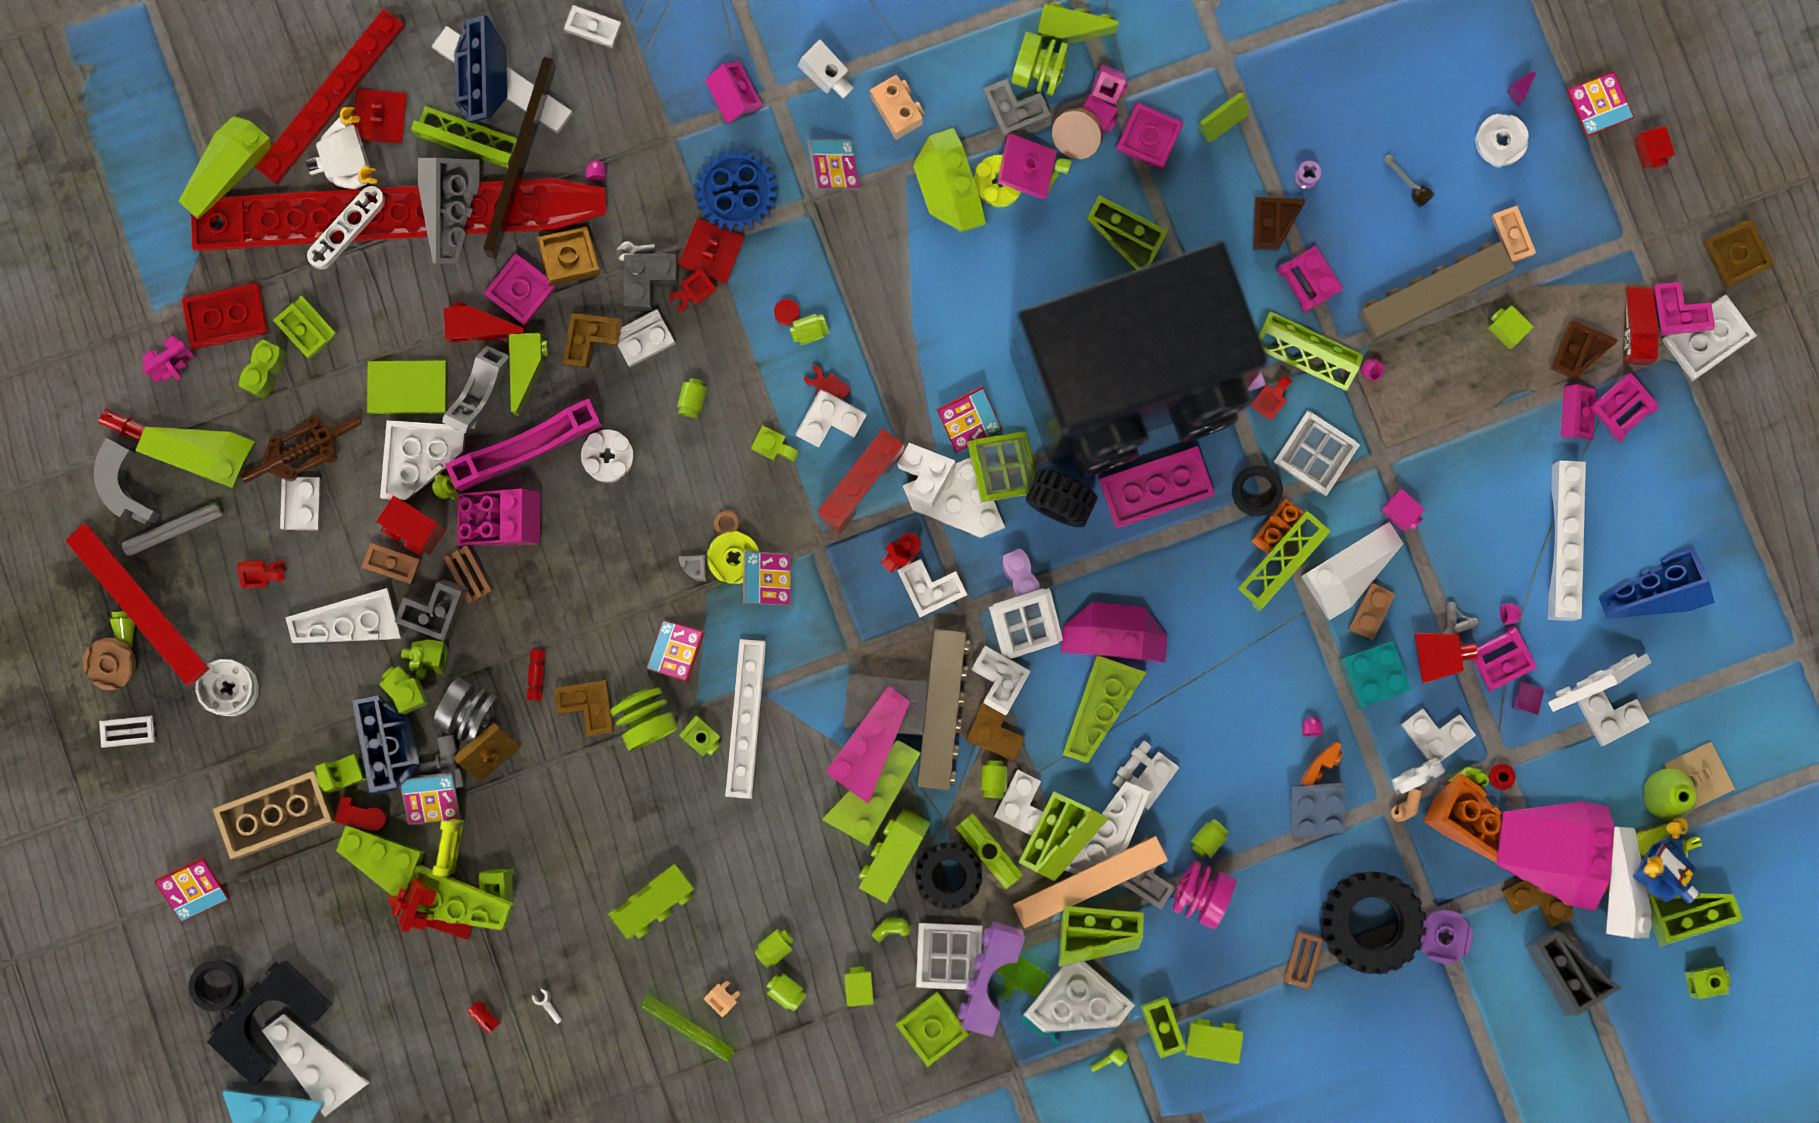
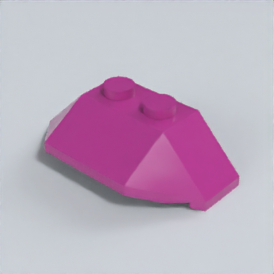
(1115, 633)

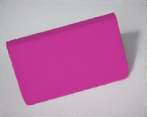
(1576, 412)

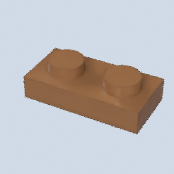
(391, 563)
(1371, 612)

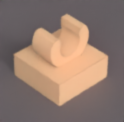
(720, 999)

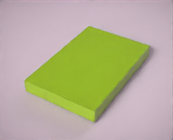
(406, 387)

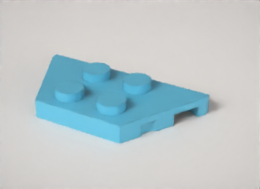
(267, 1108)

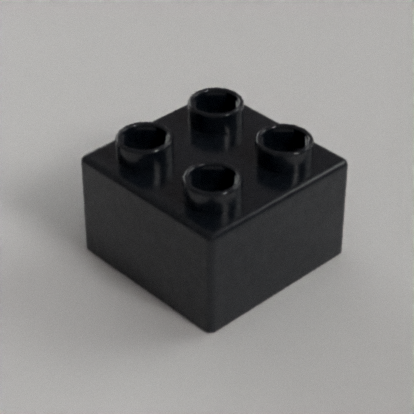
(1138, 357)

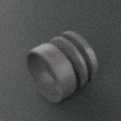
(462, 710)

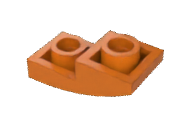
(1277, 526)
(1327, 758)

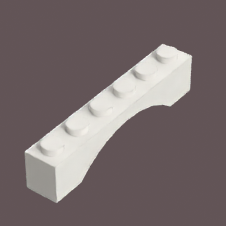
(1567, 570)

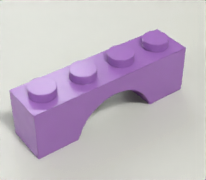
(1000, 948)

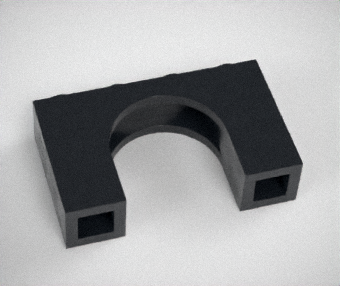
(234, 1037)

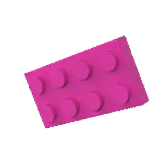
(1156, 487)

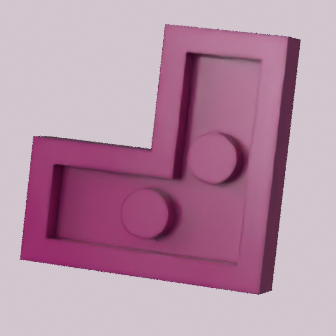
(1680, 318)

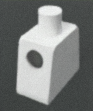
(817, 62)

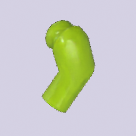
(1476, 775)

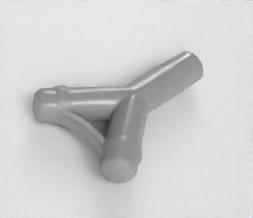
(1452, 625)

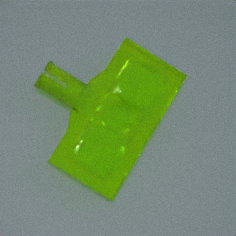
(1022, 976)

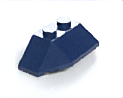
(480, 70)
(385, 744)

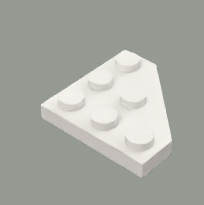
(416, 455)
(961, 505)
(1600, 681)
(1078, 1001)

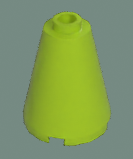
(1669, 794)

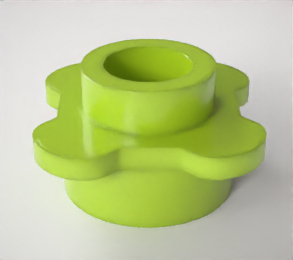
(444, 487)

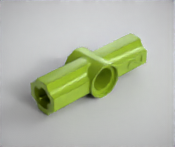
(1001, 865)

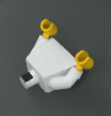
(343, 154)

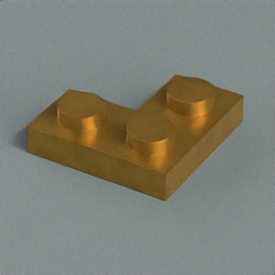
(584, 332)
(592, 700)
(989, 734)
(1526, 895)

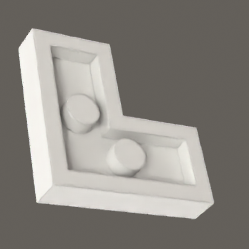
(829, 411)
(932, 473)
(930, 595)
(1005, 674)
(1611, 723)
(1435, 741)
(1015, 805)

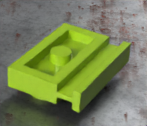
(305, 327)

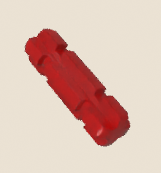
(535, 675)

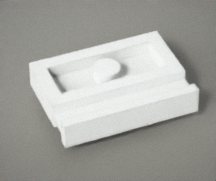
(644, 338)
(301, 504)

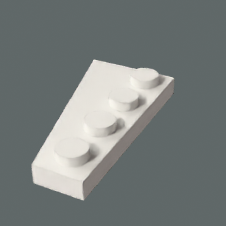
(353, 619)
(1117, 832)
(314, 1064)

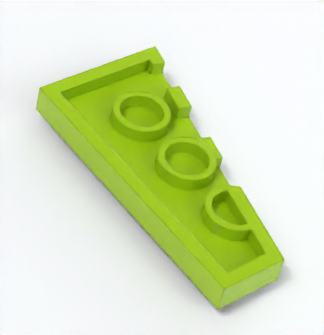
(1101, 704)

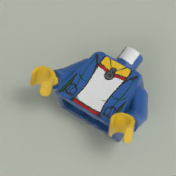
(1666, 868)

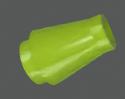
(123, 627)

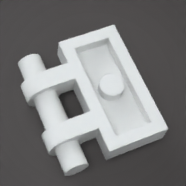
(1155, 775)

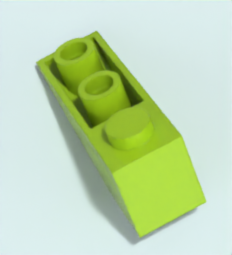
(1073, 25)

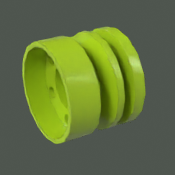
(1039, 63)
(644, 718)

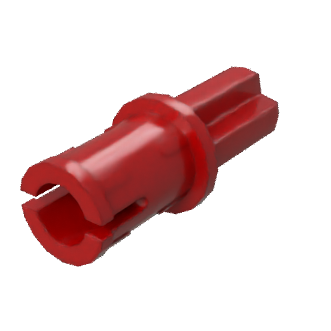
(123, 425)

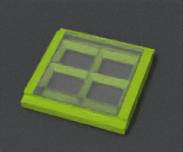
(1002, 466)

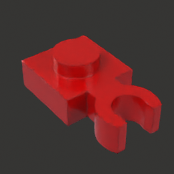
(696, 288)
(830, 384)

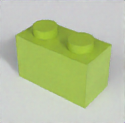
(1163, 1027)
(1213, 1041)

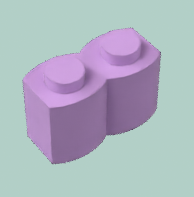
(1017, 570)

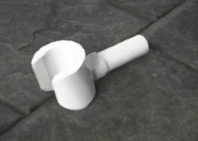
(631, 249)
(547, 1005)

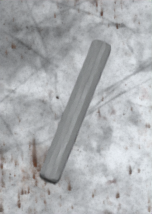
(172, 529)

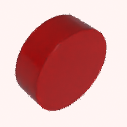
(786, 312)

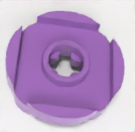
(1454, 948)

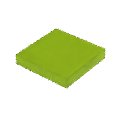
(932, 1029)

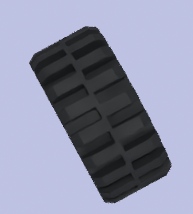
(1408, 922)

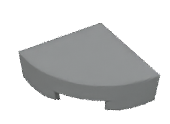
(694, 566)

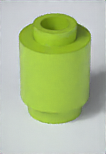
(809, 329)
(692, 398)
(994, 779)
(1209, 839)
(774, 947)
(785, 992)

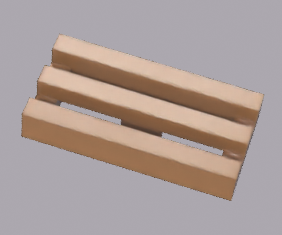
(458, 555)
(1293, 957)

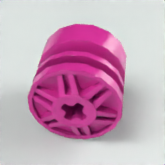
(1203, 894)

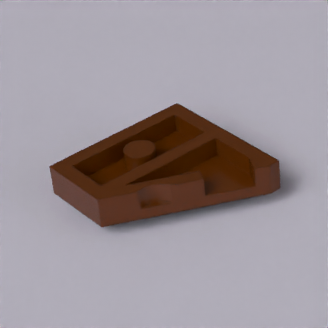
(1273, 221)
(1580, 349)

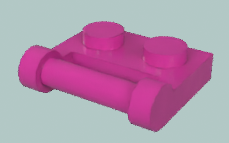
(1317, 276)
(1618, 401)
(1508, 666)

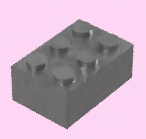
(865, 692)

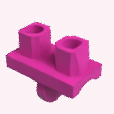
(168, 362)

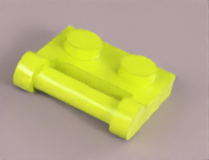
(448, 847)

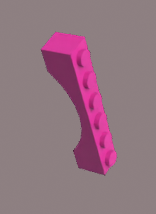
(501, 457)

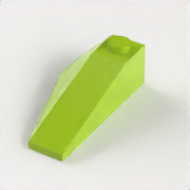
(228, 158)
(207, 453)

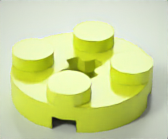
(990, 192)
(718, 553)

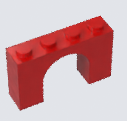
(844, 500)

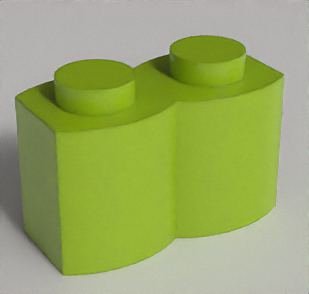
(265, 364)

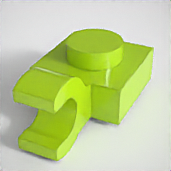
(772, 444)

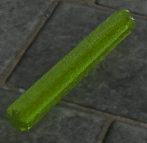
(687, 1028)

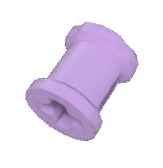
(1309, 182)

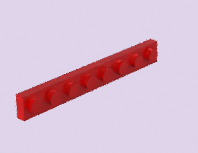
(330, 96)

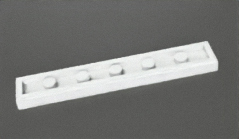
(519, 89)
(745, 719)

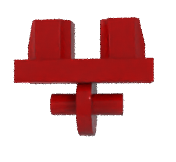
(902, 552)
(410, 916)

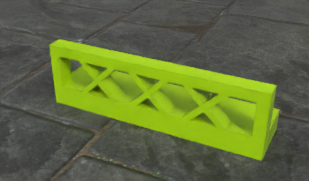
(463, 143)
(1315, 345)
(1286, 572)

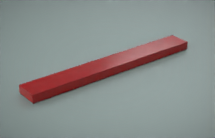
(137, 605)

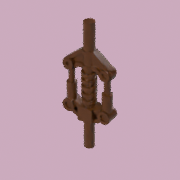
(276, 461)

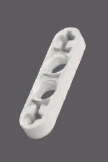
(342, 224)

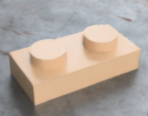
(1513, 234)

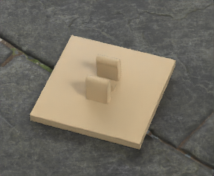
(1706, 772)

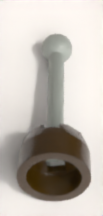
(1420, 194)

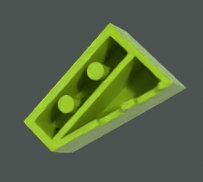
(1127, 232)
(1060, 836)
(893, 855)
(1682, 920)

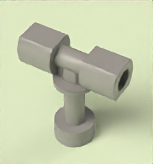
(444, 761)

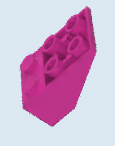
(499, 518)

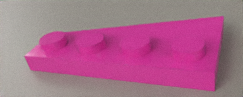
(867, 750)

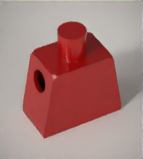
(1442, 655)

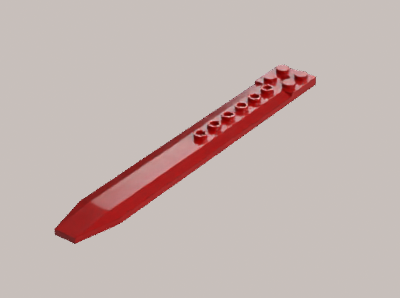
(306, 215)

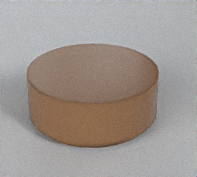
(726, 522)

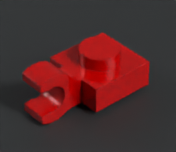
(1271, 399)
(257, 575)

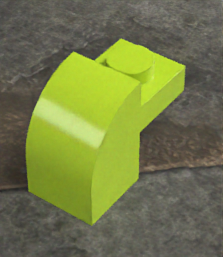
(341, 773)

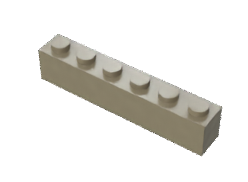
(1435, 291)
(942, 709)

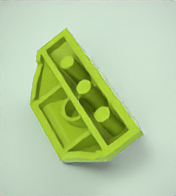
(948, 182)

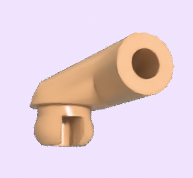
(1409, 808)

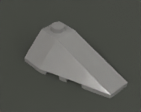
(446, 199)

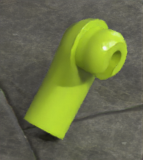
(891, 925)

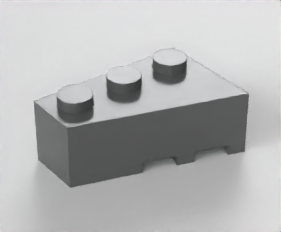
(1569, 974)

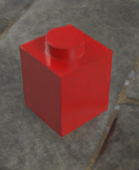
(1654, 147)

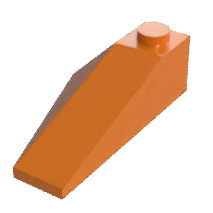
(1466, 817)

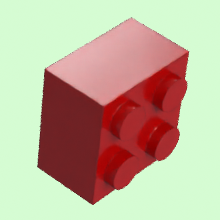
(406, 522)

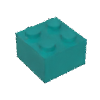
(1375, 675)

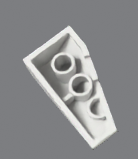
(1348, 574)
(1628, 899)

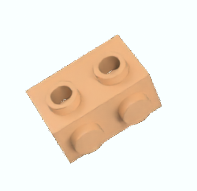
(897, 107)

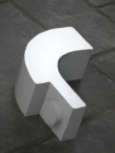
(479, 390)
(109, 480)

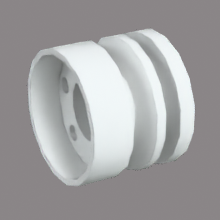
(213, 683)

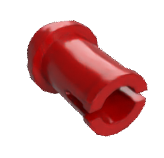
(483, 1016)

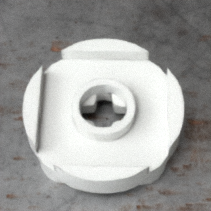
(1503, 125)
(597, 444)
(1416, 777)

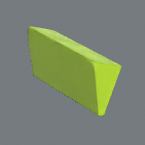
(1224, 118)

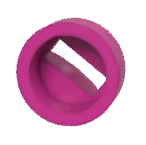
(595, 171)
(1372, 370)
(1510, 613)
(1312, 727)

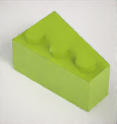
(380, 858)
(653, 902)
(1097, 933)

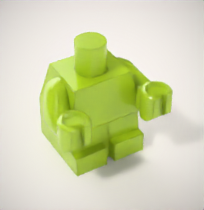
(426, 656)

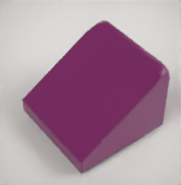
(1520, 88)
(1528, 698)

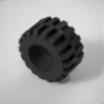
(1061, 498)
(956, 898)

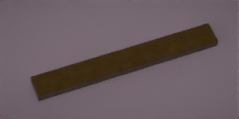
(519, 157)

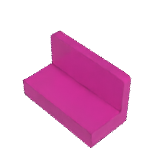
(733, 91)

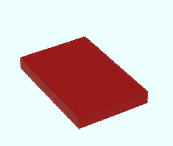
(225, 316)

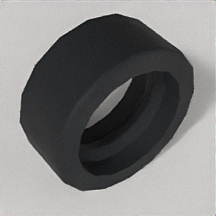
(1275, 482)
(195, 988)

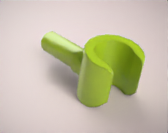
(1063, 166)
(1118, 1056)

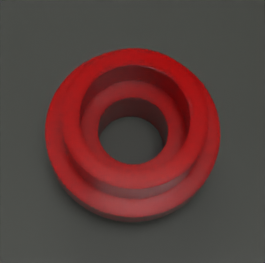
(1494, 779)

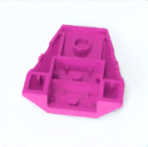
(1560, 850)

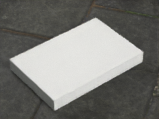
(1703, 350)

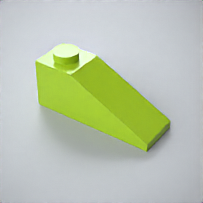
(526, 362)

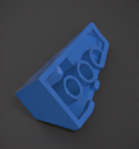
(1671, 587)

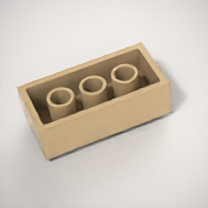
(274, 815)

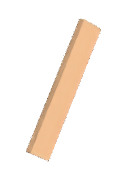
(1090, 881)

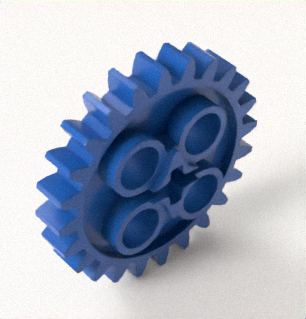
(733, 167)

